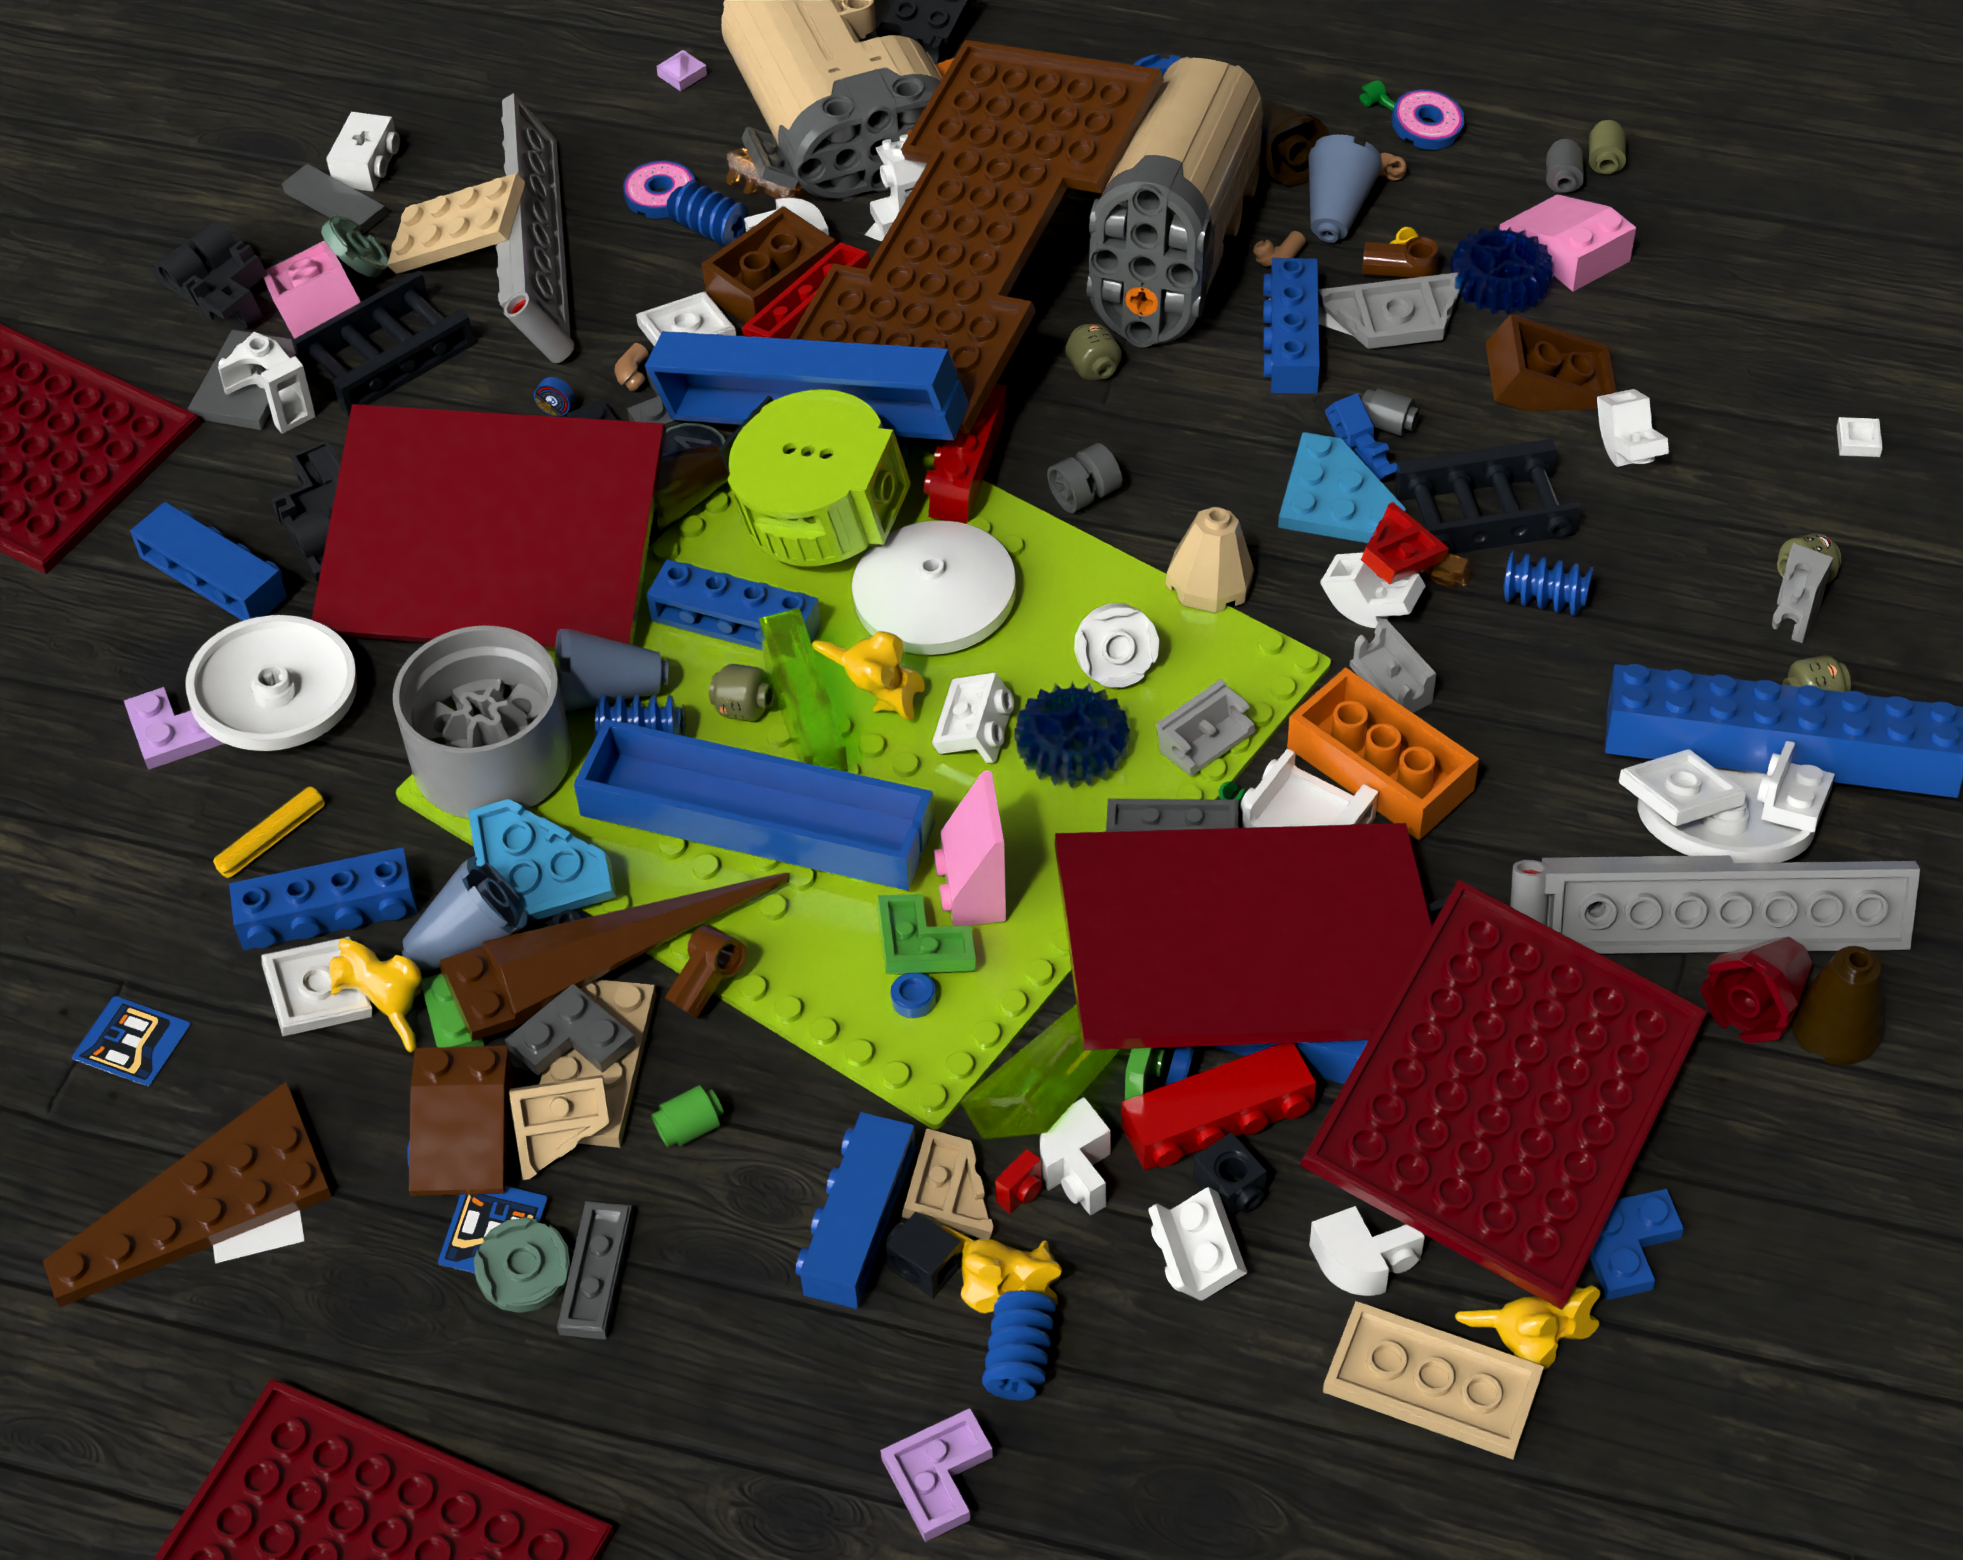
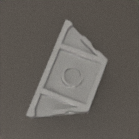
(1393, 310)

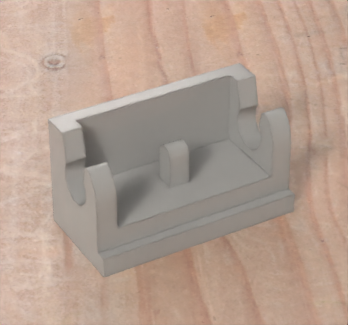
(1802, 589)
(1394, 668)
(1204, 728)

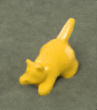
(876, 668)
(388, 984)
(995, 1269)
(1534, 1326)

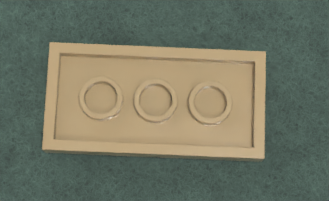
(456, 223)
(633, 1008)
(1434, 1379)

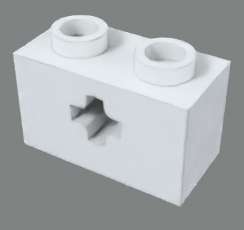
(363, 150)

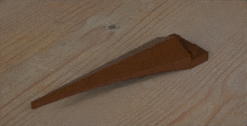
(525, 971)

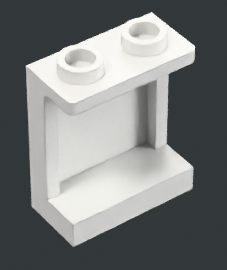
(1300, 799)

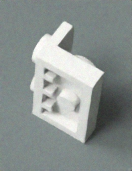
(974, 716)
(1794, 792)
(1197, 1245)

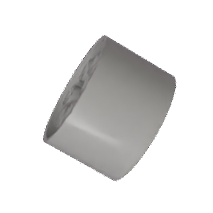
(445, 747)

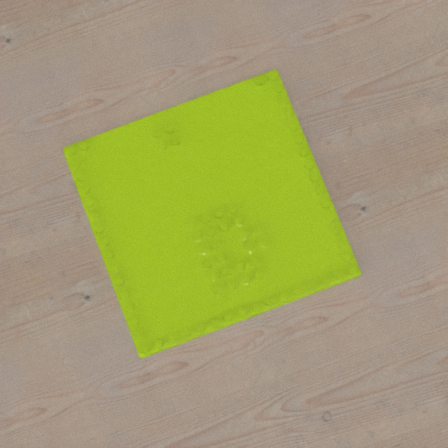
(817, 939)

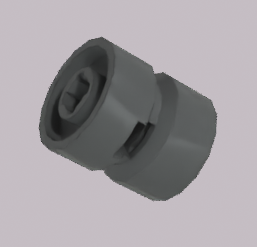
(1087, 476)

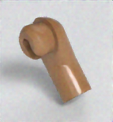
(1392, 167)
(1288, 249)
(627, 367)

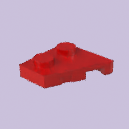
(1401, 546)

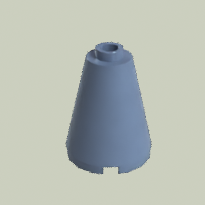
(1339, 183)
(598, 666)
(467, 911)

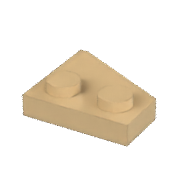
(556, 1118)
(948, 1187)

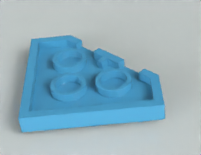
(1333, 492)
(540, 860)

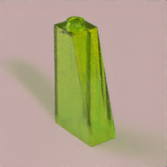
(801, 691)
(1036, 1083)

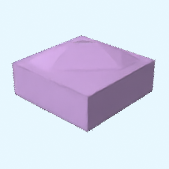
(681, 70)

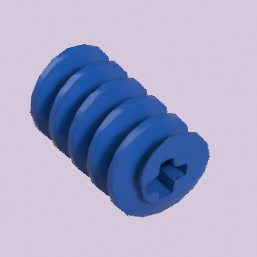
(707, 212)
(1546, 584)
(665, 719)
(1018, 1344)

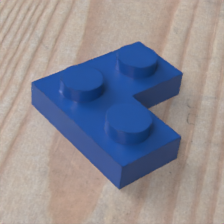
(1629, 1227)

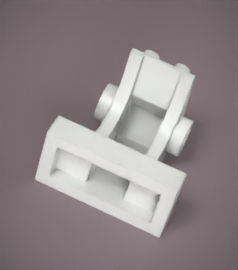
(899, 176)
(266, 364)

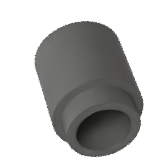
(1564, 166)
(1391, 411)

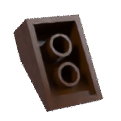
(763, 263)
(1547, 367)
(460, 1120)

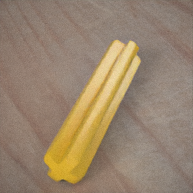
(268, 832)

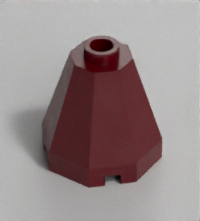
(1757, 988)

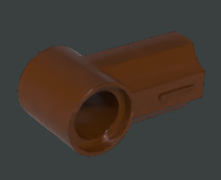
(1406, 260)
(711, 958)

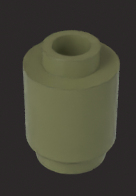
(1607, 147)

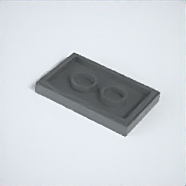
(243, 407)

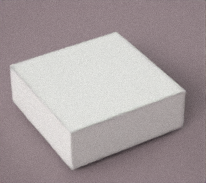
(1859, 437)

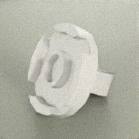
(1116, 645)

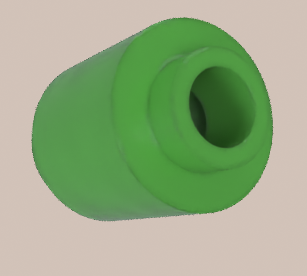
(687, 1116)

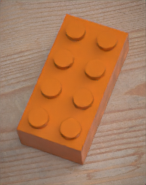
(1374, 741)

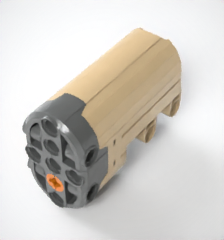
(825, 89)
(1174, 201)

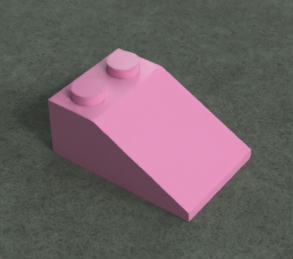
(1579, 235)
(310, 288)
(973, 858)

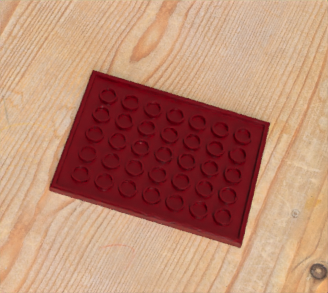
(71, 447)
(488, 524)
(1238, 932)
(1506, 1093)
(341, 1487)

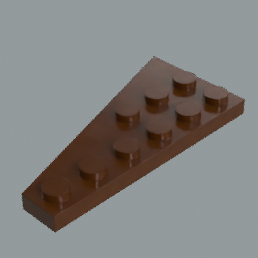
(223, 1187)

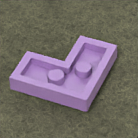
(163, 735)
(924, 1468)

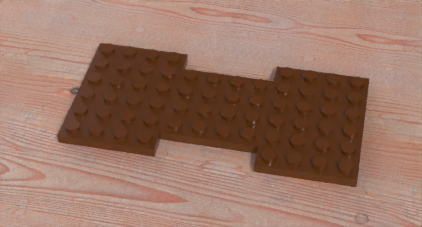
(999, 155)

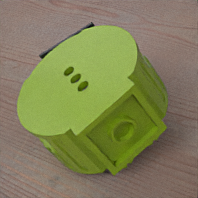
(815, 477)

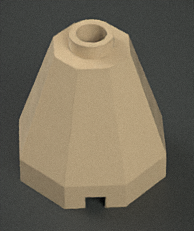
(1211, 563)

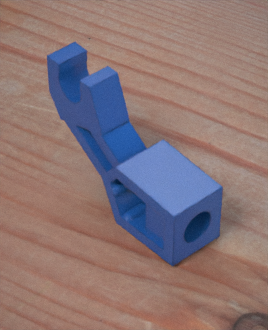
(1355, 428)

